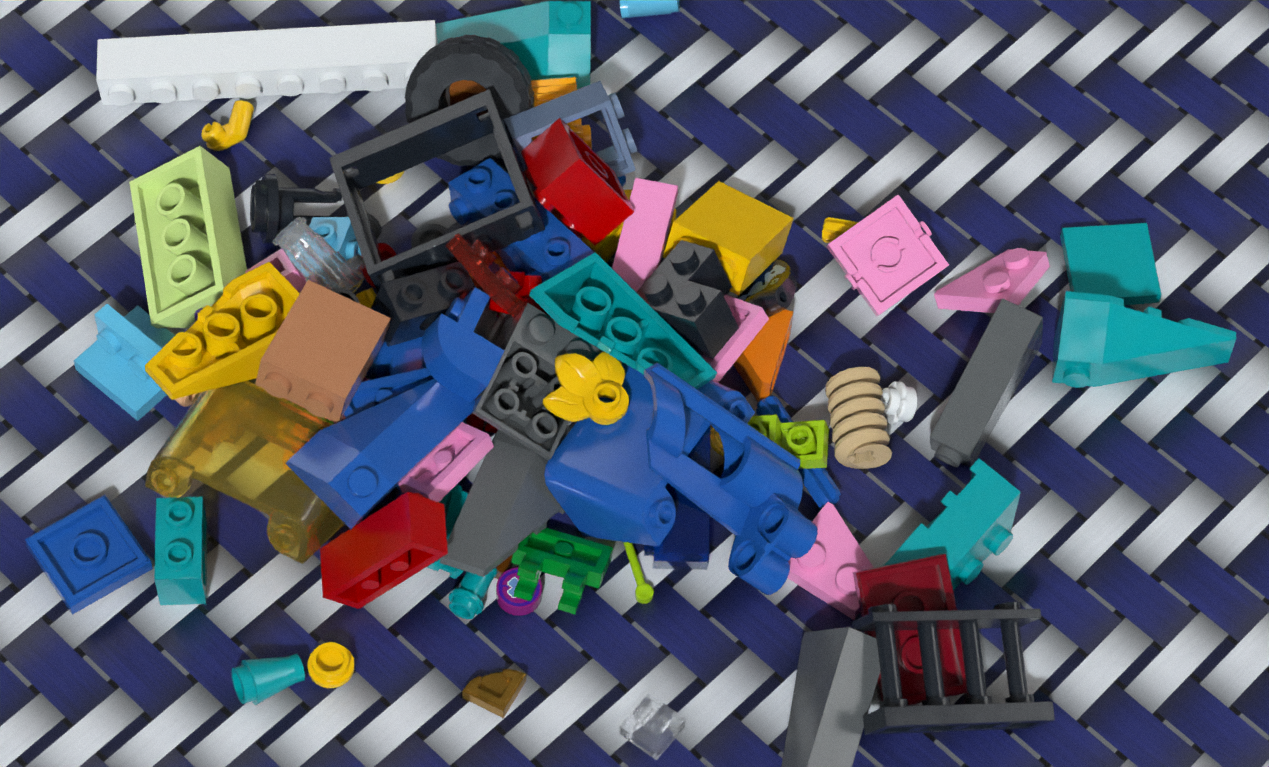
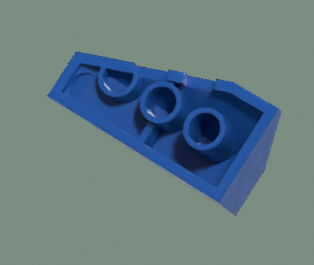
(374, 450)

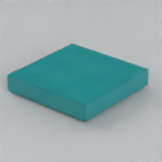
(1112, 262)

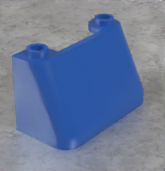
(604, 470)

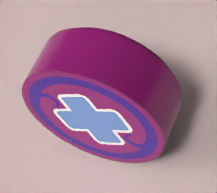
(505, 594)

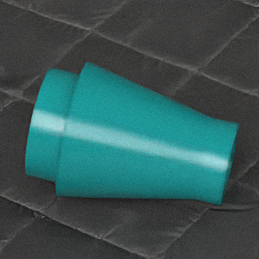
(265, 677)

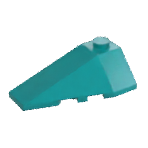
(546, 36)
(614, 318)
(1110, 344)

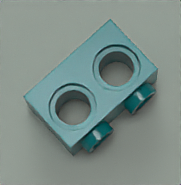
(181, 551)

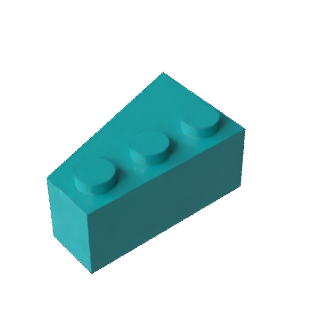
(968, 527)

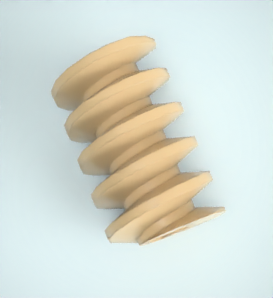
(858, 418)

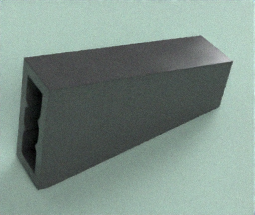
(987, 384)
(831, 697)

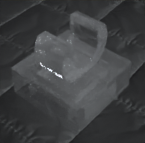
(652, 726)

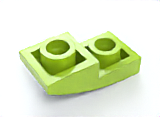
(802, 439)

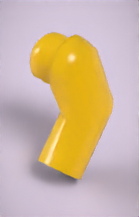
(221, 137)

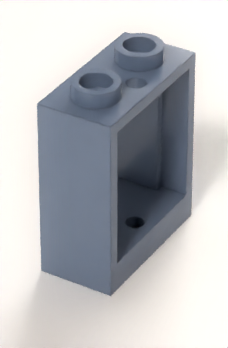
(570, 108)

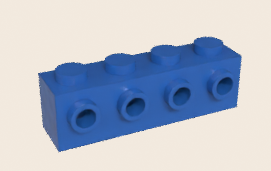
(490, 190)

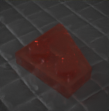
(494, 280)

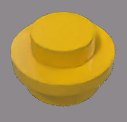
(331, 665)

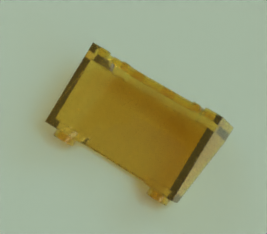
(240, 446)

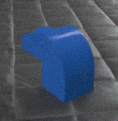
(458, 355)

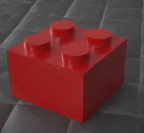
(575, 183)

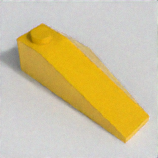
(227, 337)

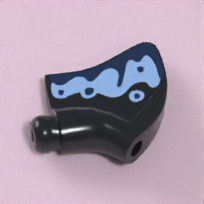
(772, 288)

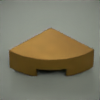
(495, 691)

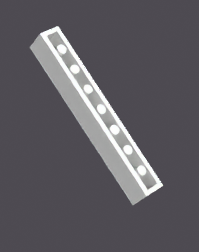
(261, 62)

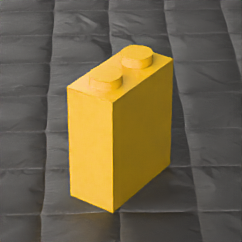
(738, 228)

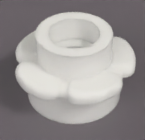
(899, 402)

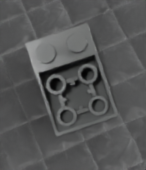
(526, 377)

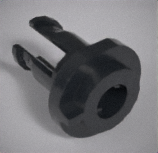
(274, 206)

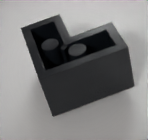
(690, 297)

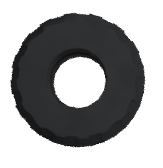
(472, 60)

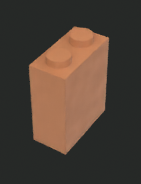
(322, 351)

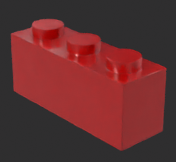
(383, 550)

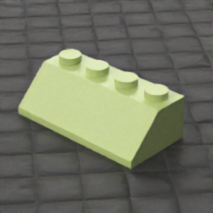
(186, 236)

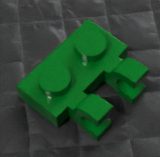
(561, 555)

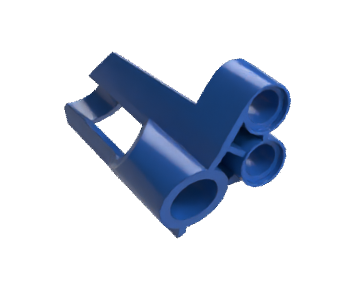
(754, 495)

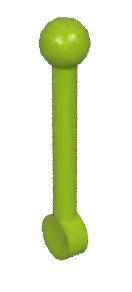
(643, 591)

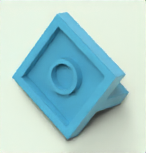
(120, 357)

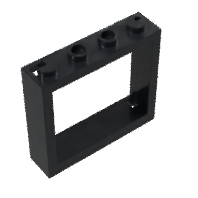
(415, 145)

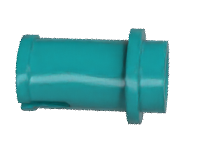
(468, 598)

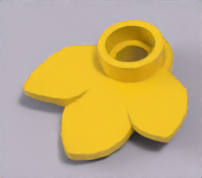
(584, 384)

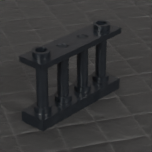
(936, 711)

